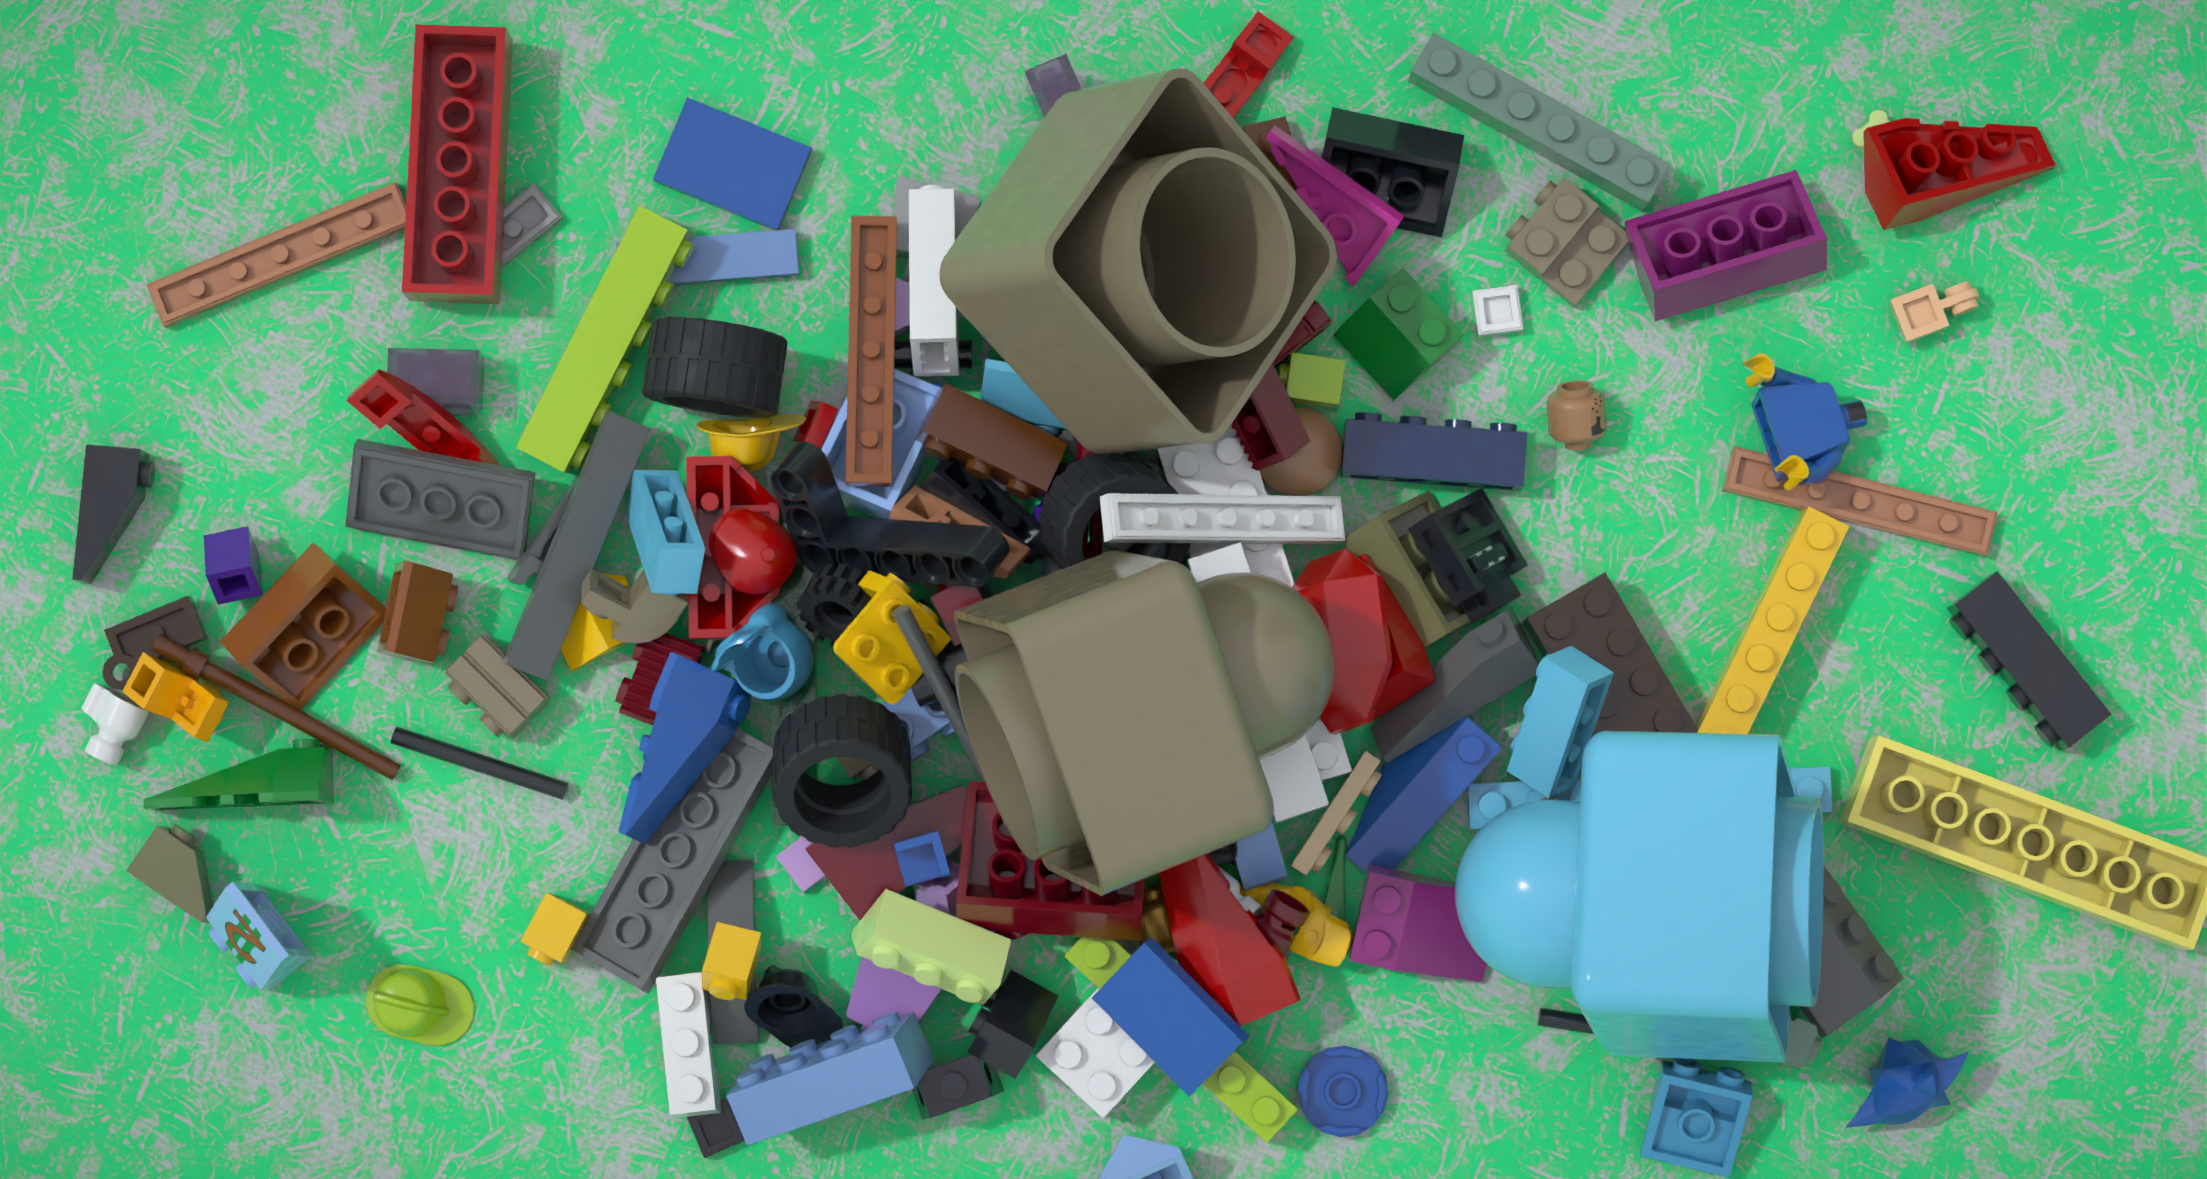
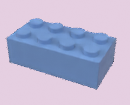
(829, 1076)

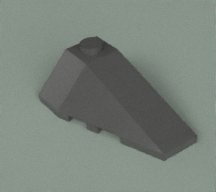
(1467, 678)

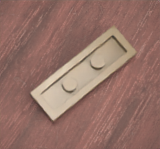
(1337, 815)

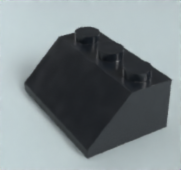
(1399, 163)

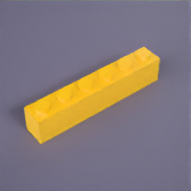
(1773, 624)

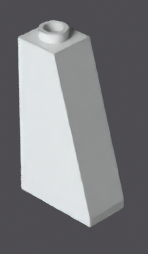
(932, 314)

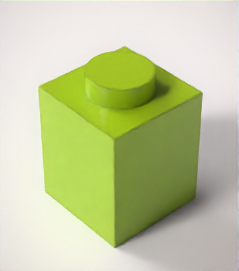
(1313, 380)

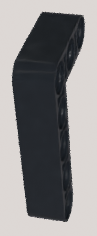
(901, 547)

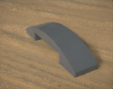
(732, 902)

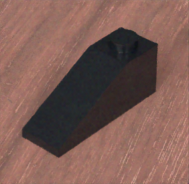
(110, 497)
(986, 503)

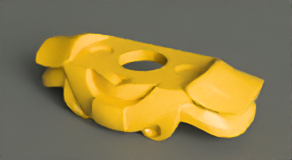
(1322, 936)

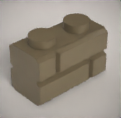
(498, 689)

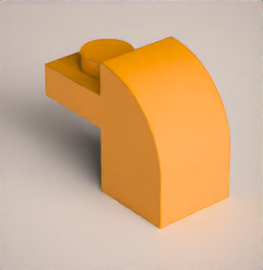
(169, 692)

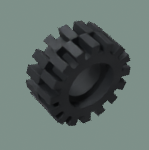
(820, 601)

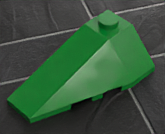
(273, 779)

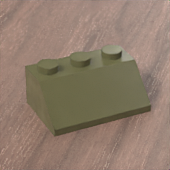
(1406, 569)

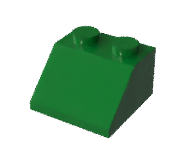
(1398, 334)

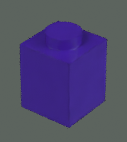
(232, 565)

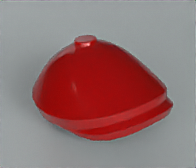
(752, 551)

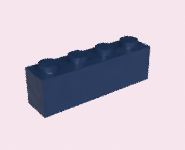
(1433, 453)

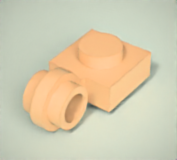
(1923, 313)

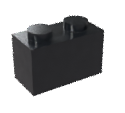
(1011, 1024)

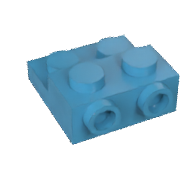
(1697, 1116)

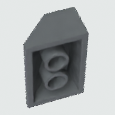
(1852, 967)

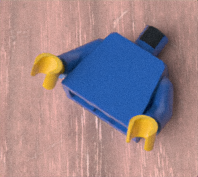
(1800, 422)

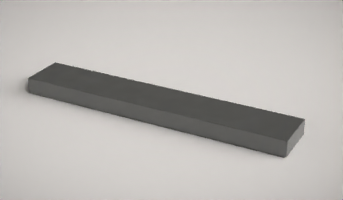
(576, 545)

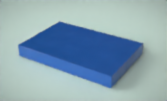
(732, 164)
(1170, 1016)

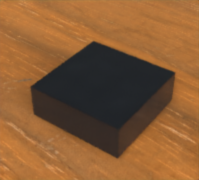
(716, 1131)

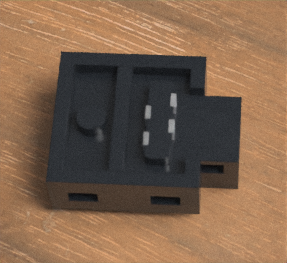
(1470, 554)

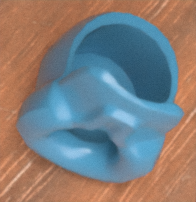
(767, 655)

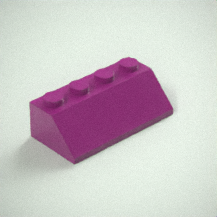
(1727, 245)

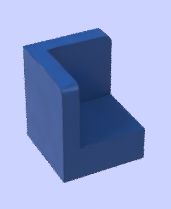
(921, 857)

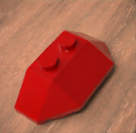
(713, 489)
(1353, 609)

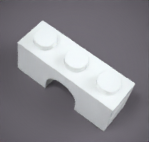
(687, 1046)

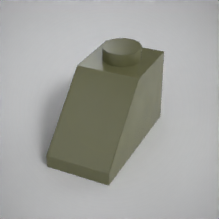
(175, 870)

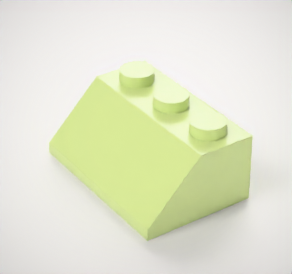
(932, 947)

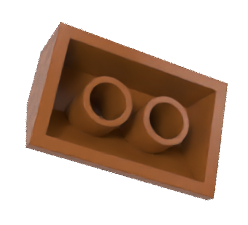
(305, 627)

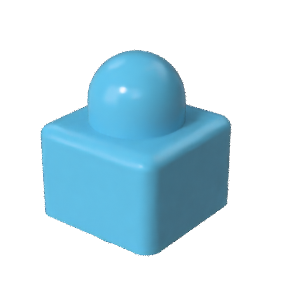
(1663, 897)

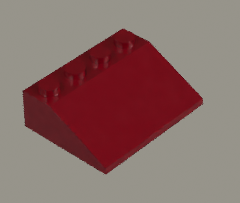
(1015, 894)

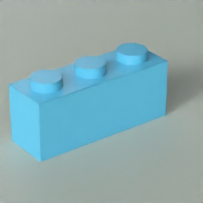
(665, 532)
(1559, 721)

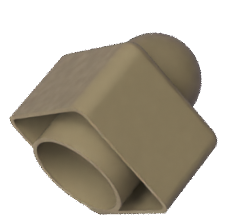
(1140, 264)
(1135, 709)

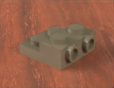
(1566, 241)

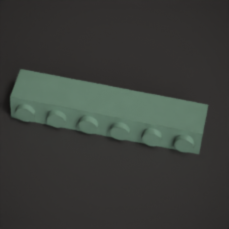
(1538, 122)

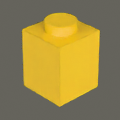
(554, 930)
(731, 962)

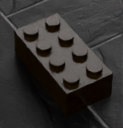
(1603, 629)

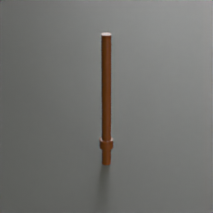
(197, 664)

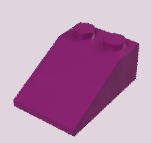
(1412, 927)

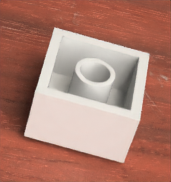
(1095, 1057)

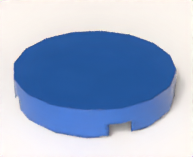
(1342, 1091)

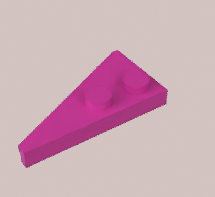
(1348, 211)

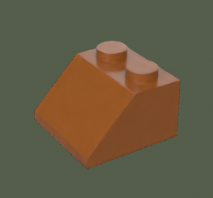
(417, 613)

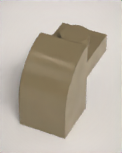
(634, 611)

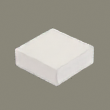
(1497, 310)

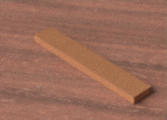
(279, 255)
(1867, 504)

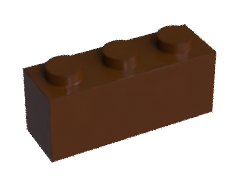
(990, 442)

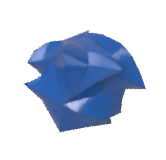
(1906, 1083)

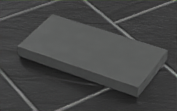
(439, 499)

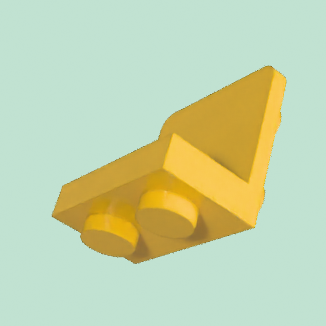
(875, 643)

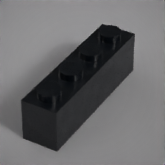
(2027, 661)

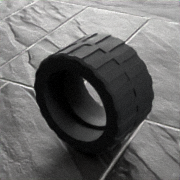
(715, 367)
(1077, 497)
(849, 812)

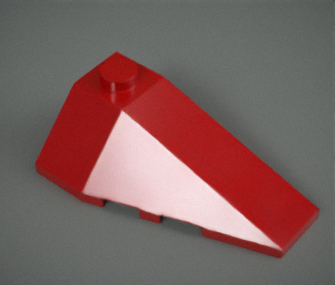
(1932, 168)
(1223, 945)

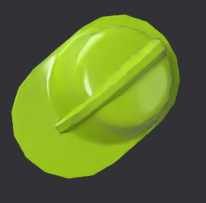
(419, 1005)

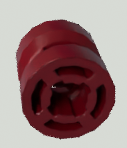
(1281, 918)

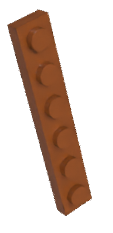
(871, 351)

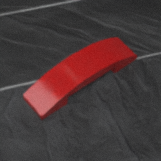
(1247, 63)
(416, 418)

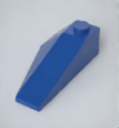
(691, 726)
(1417, 792)

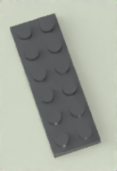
(667, 876)

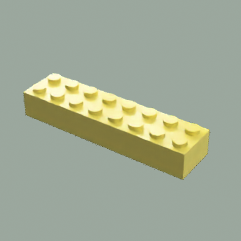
(2029, 842)

